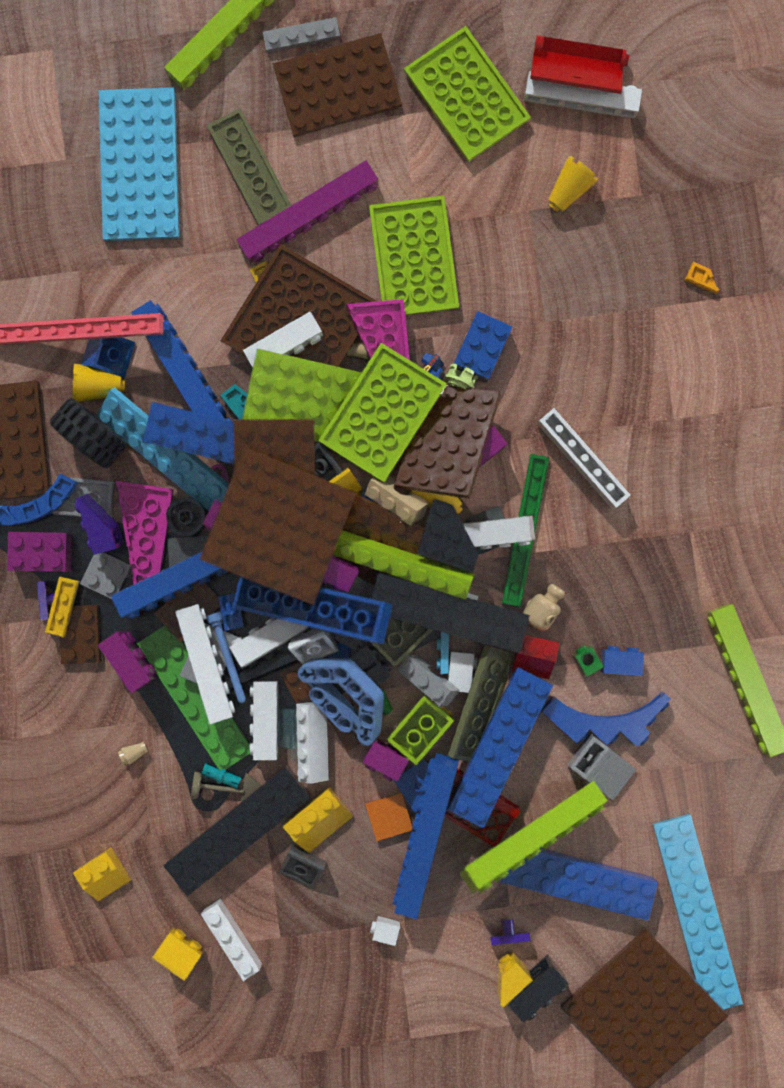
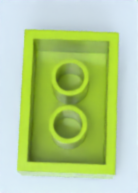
(420, 729)

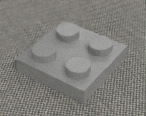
(105, 574)

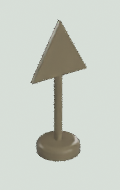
(249, 786)

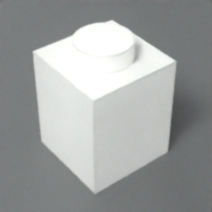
(385, 930)

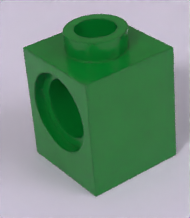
(595, 664)

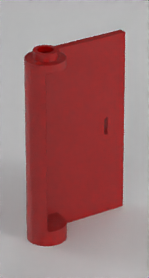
(578, 64)

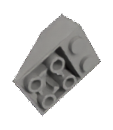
(602, 765)

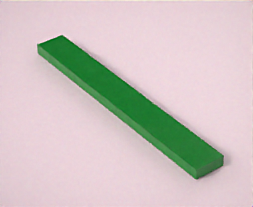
(529, 506)

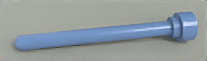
(216, 622)

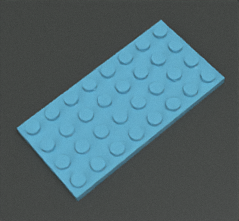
(139, 164)

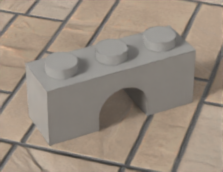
(436, 688)

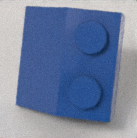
(109, 355)

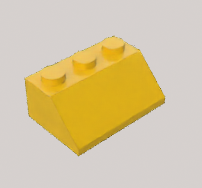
(317, 820)

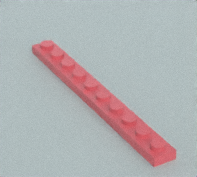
(81, 329)

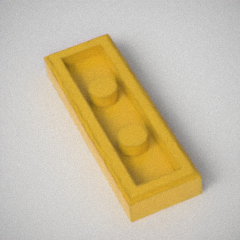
(62, 606)

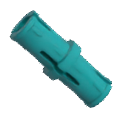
(221, 776)

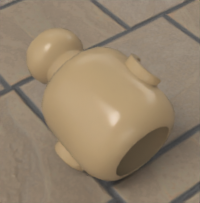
(544, 609)

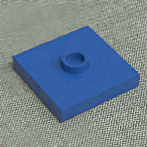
(412, 782)

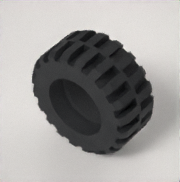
(87, 433)

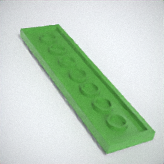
(221, 739)

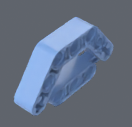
(322, 672)

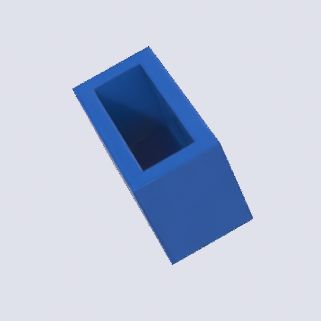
(622, 662)

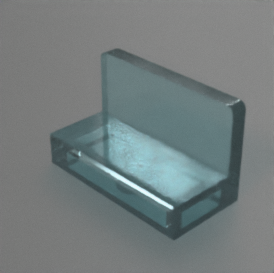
(287, 728)

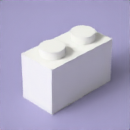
(461, 670)

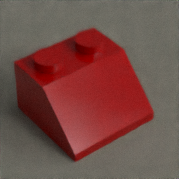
(536, 656)

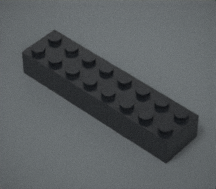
(451, 614)
(237, 830)

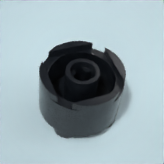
(176, 520)

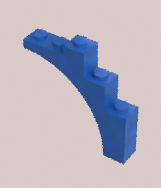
(606, 728)

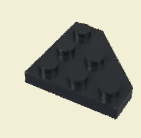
(447, 539)

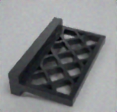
(263, 669)

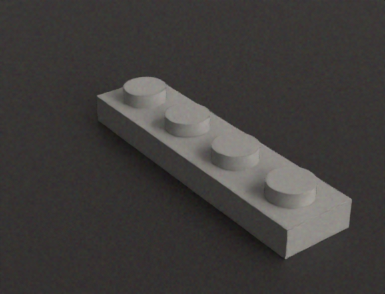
(301, 35)

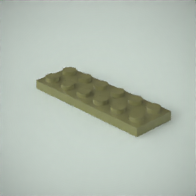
(249, 166)
(481, 701)

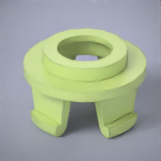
(460, 379)

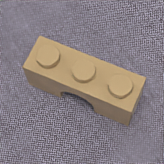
(408, 507)

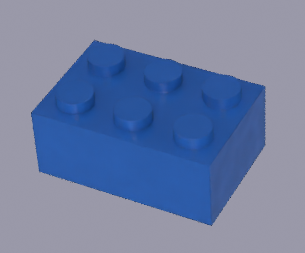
(482, 345)

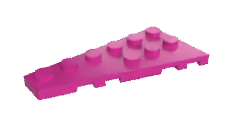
(381, 323)
(144, 526)

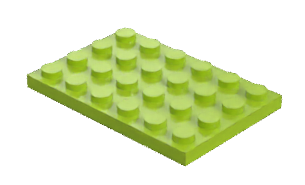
(467, 94)
(415, 254)
(296, 389)
(382, 412)

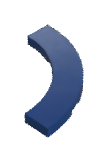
(41, 507)

